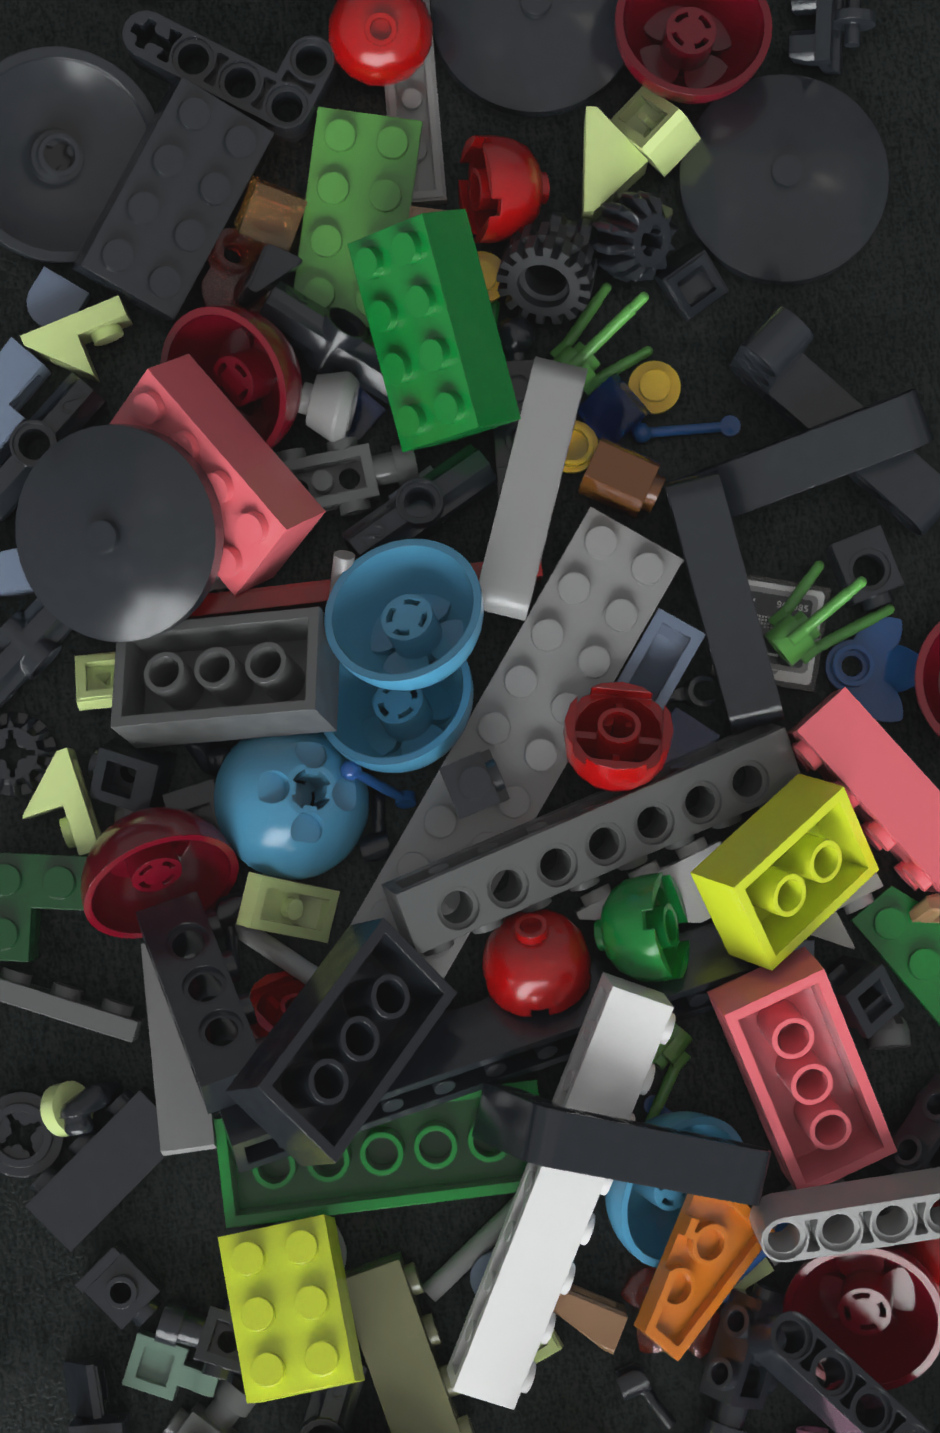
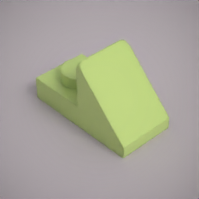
(65, 339)
(65, 788)
(287, 907)

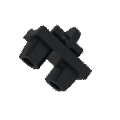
(824, 44)

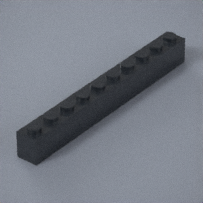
(497, 1046)

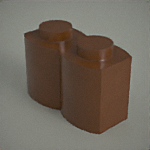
(622, 479)

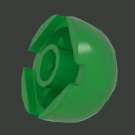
(642, 928)

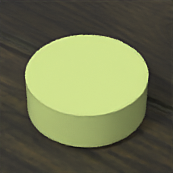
(52, 1103)

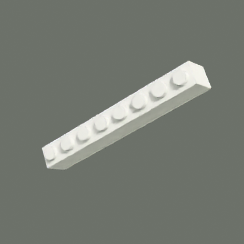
(556, 1206)

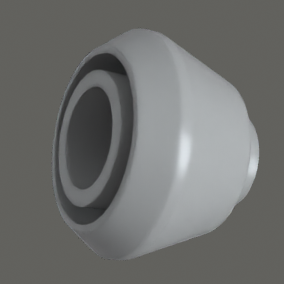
(330, 404)

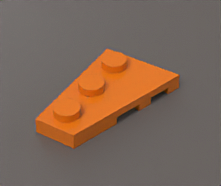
(697, 1271)

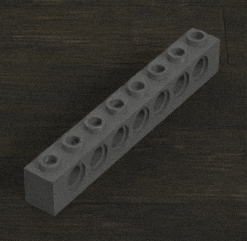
(418, 895)

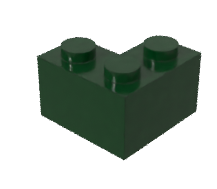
(26, 887)

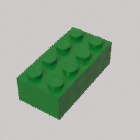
(434, 329)

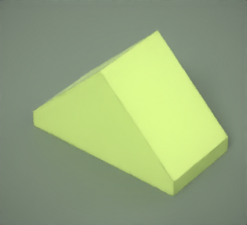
(656, 129)
(608, 162)

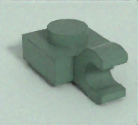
(164, 1368)

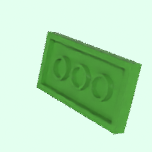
(356, 186)

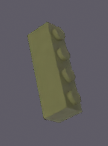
(401, 1348)

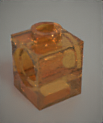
(270, 213)

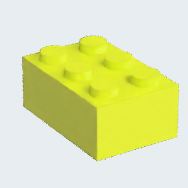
(785, 871)
(290, 1309)

